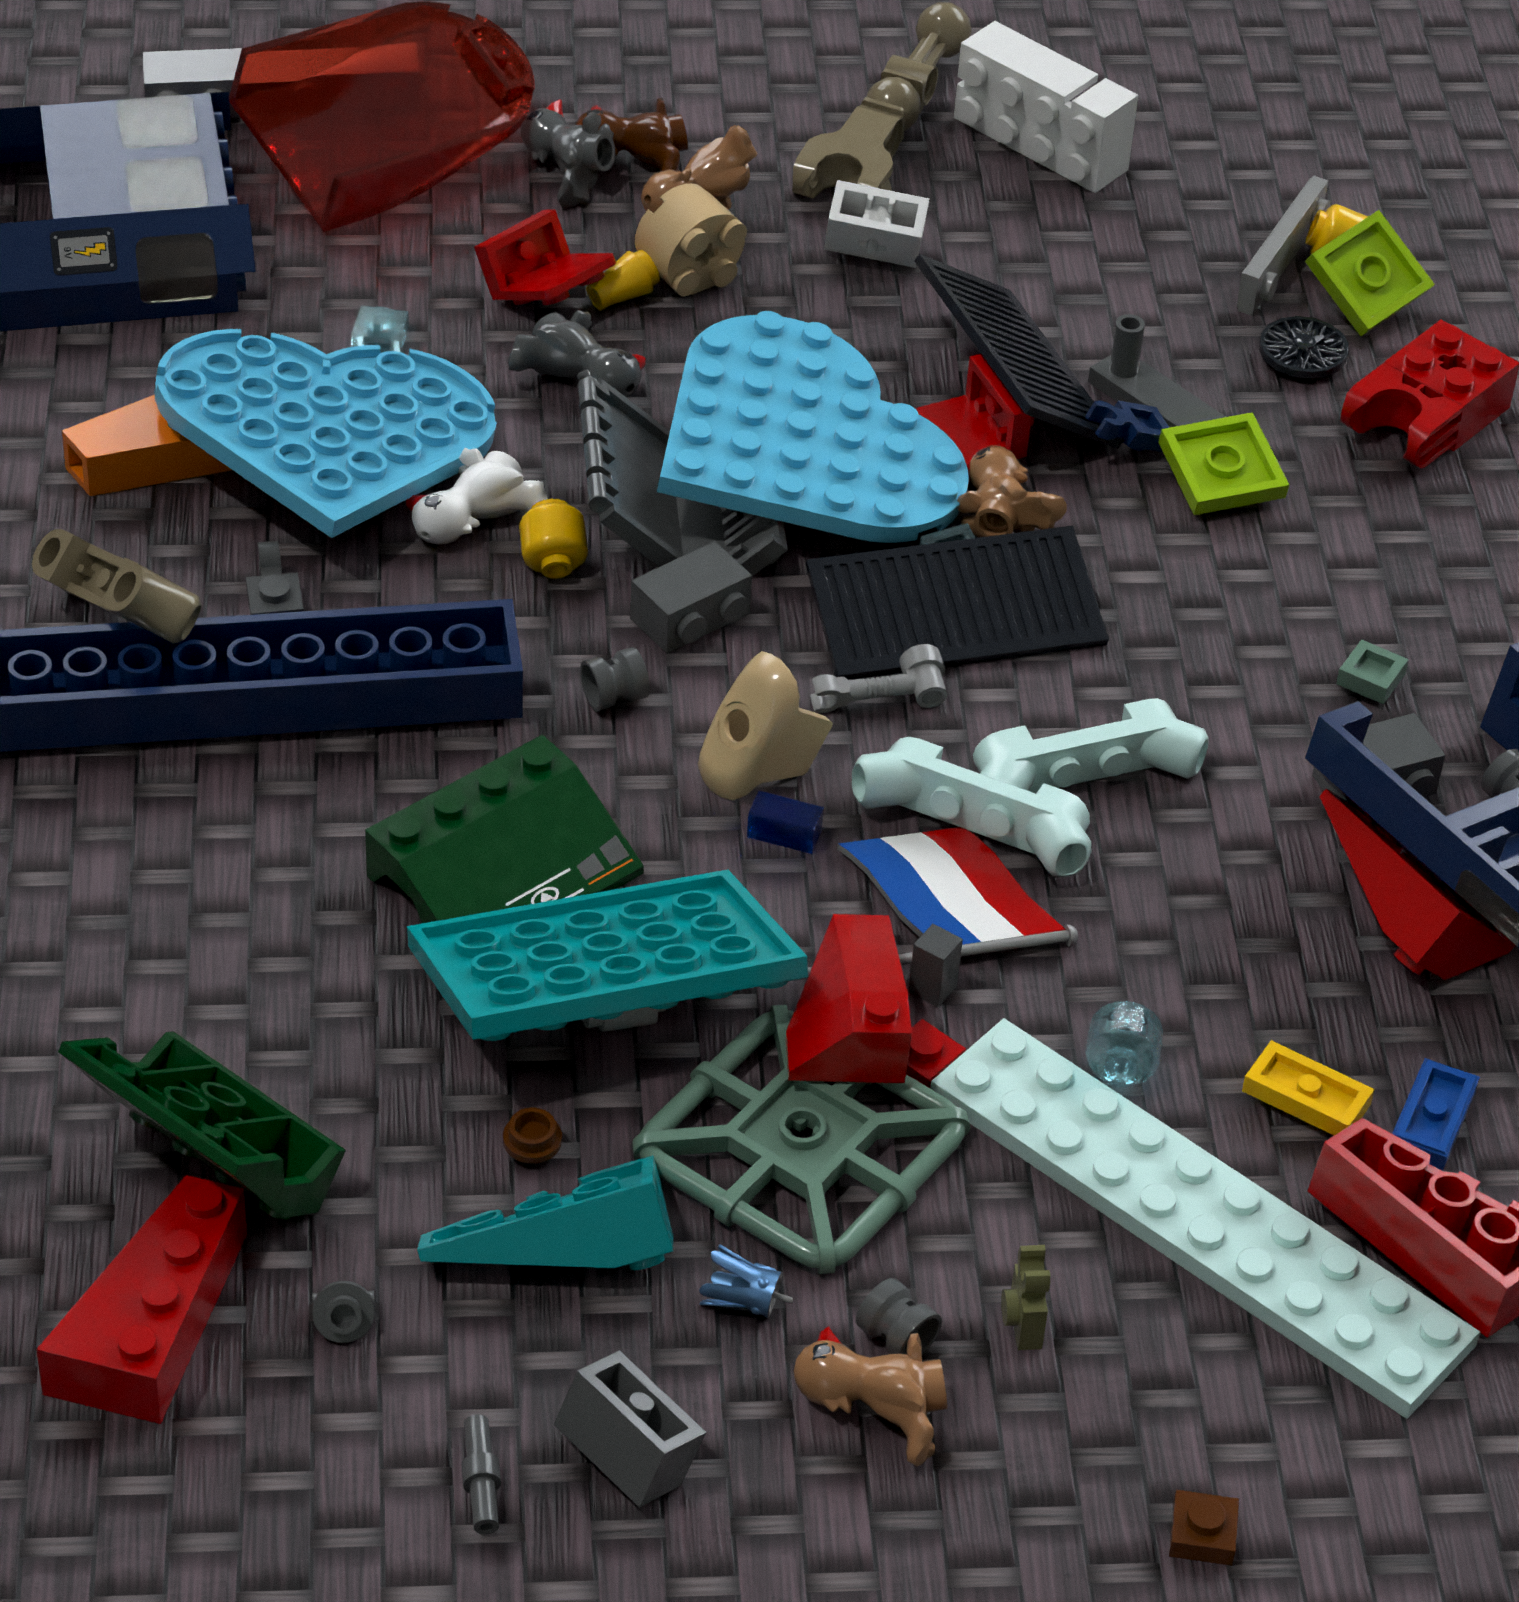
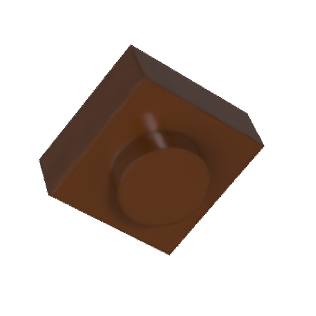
(1204, 1527)

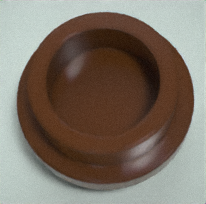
(532, 1136)

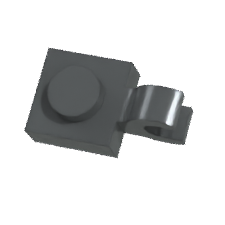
(273, 590)

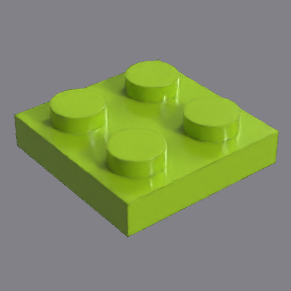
(1369, 273)
(1223, 463)

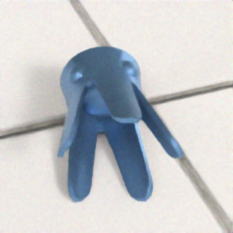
(748, 1287)

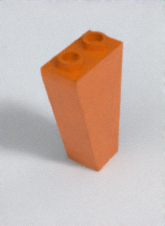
(132, 451)

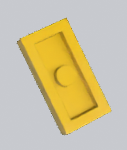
(1307, 1089)

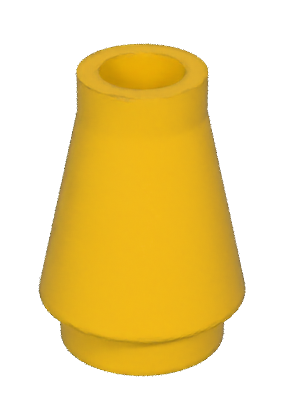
(627, 279)

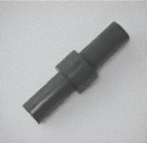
(481, 1474)

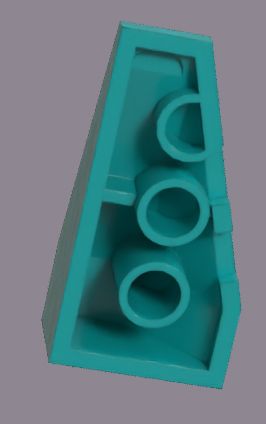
(604, 1223)

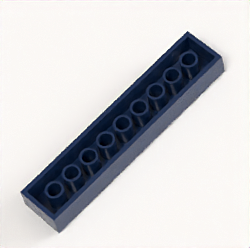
(260, 675)

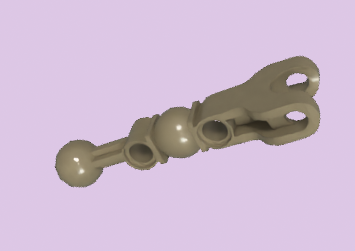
(872, 134)

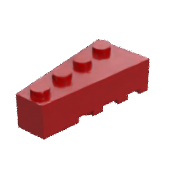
(1425, 1221)
(147, 1310)

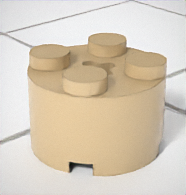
(692, 240)

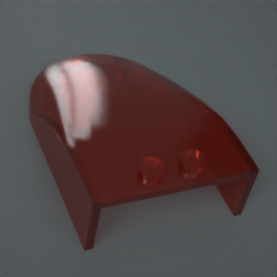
(381, 104)

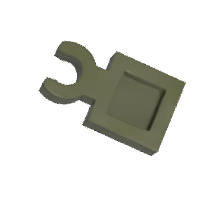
(1025, 1302)

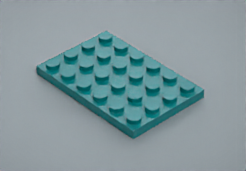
(604, 954)

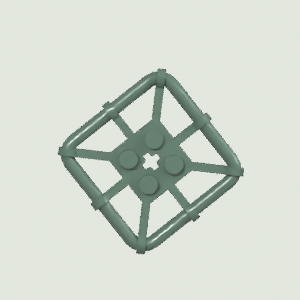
(805, 1165)

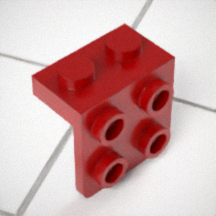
(535, 262)
(982, 415)

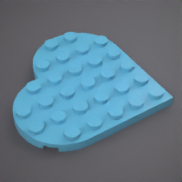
(324, 430)
(795, 431)

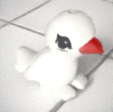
(482, 491)

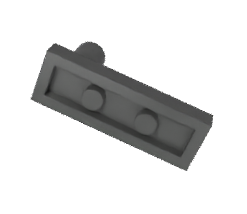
(1131, 380)

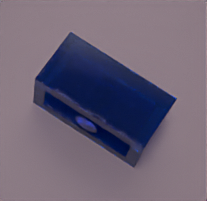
(785, 822)

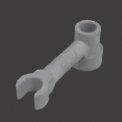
(921, 676)

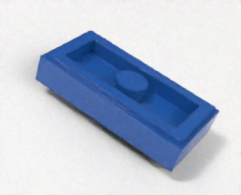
(1436, 1109)

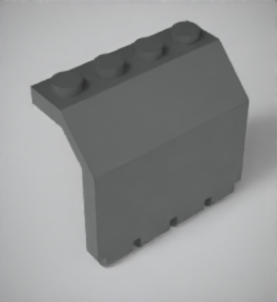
(623, 472)

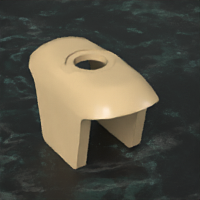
(760, 731)

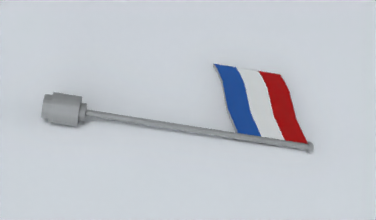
(938, 880)

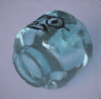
(1124, 1043)

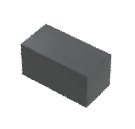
(935, 965)

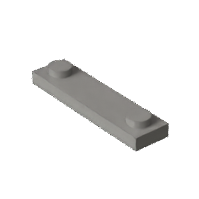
(1264, 270)

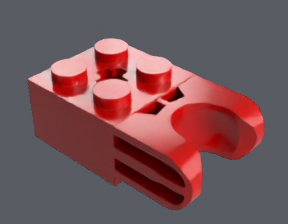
(1435, 390)

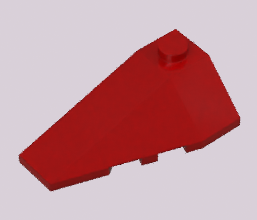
(1409, 903)
(852, 1008)

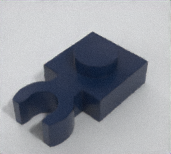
(1133, 422)

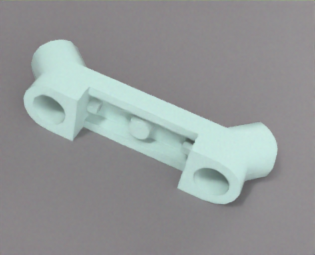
(1142, 740)
(916, 778)

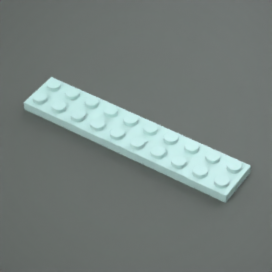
(1208, 1218)

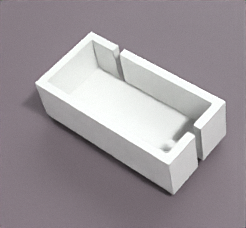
(1023, 98)

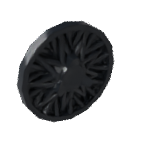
(1303, 347)

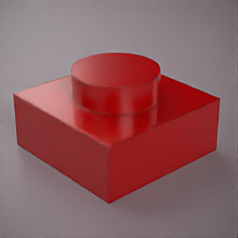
(930, 1052)

